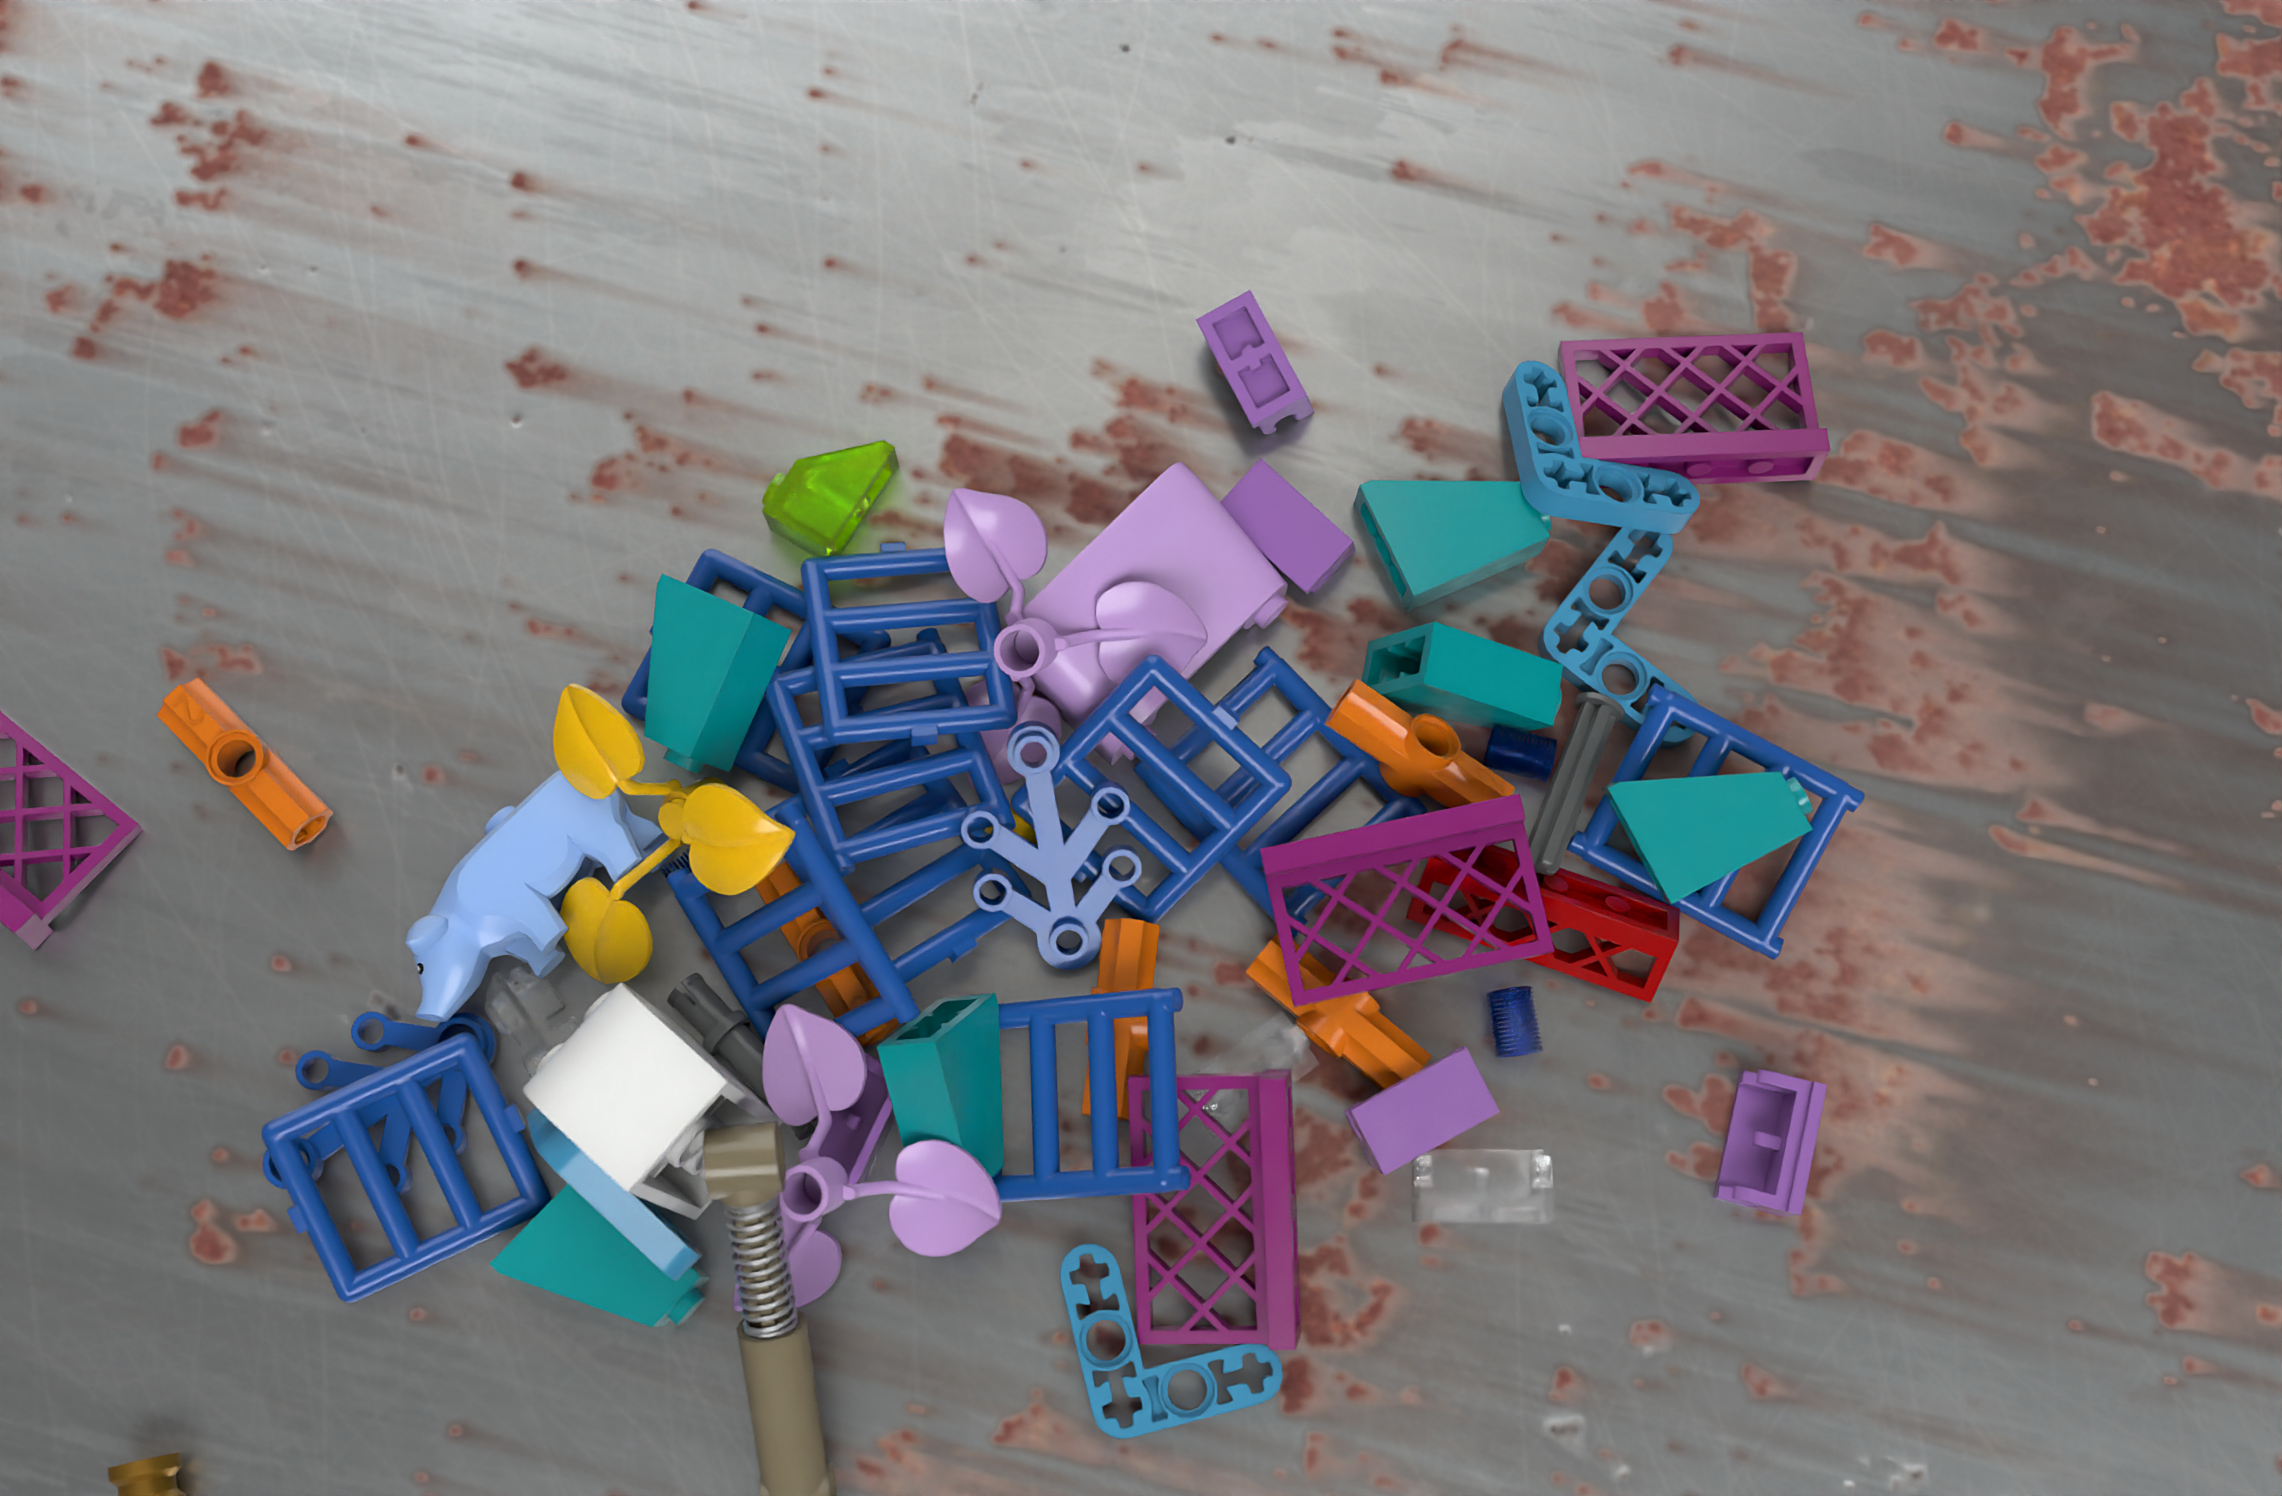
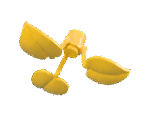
(728, 835)

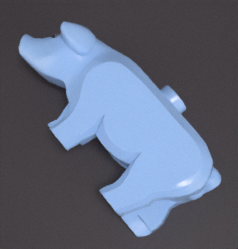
(513, 887)

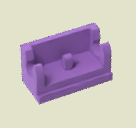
(1254, 363)
(1287, 527)
(1421, 1111)
(862, 1128)
(1770, 1142)

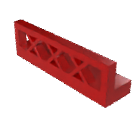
(1569, 902)

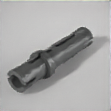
(726, 1035)

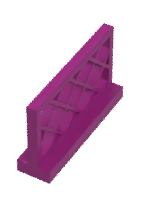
(1706, 454)
(1394, 844)
(19, 908)
(1272, 1223)

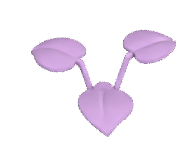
(997, 543)
(940, 1189)

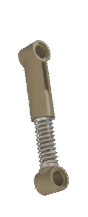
(747, 1174)

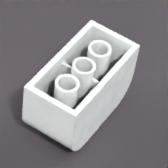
(640, 1098)

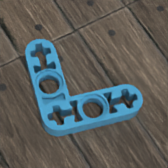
(1565, 483)
(1603, 648)
(630, 1214)
(1152, 1382)

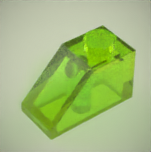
(828, 496)

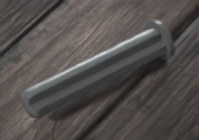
(1572, 779)

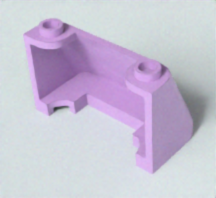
(1172, 539)

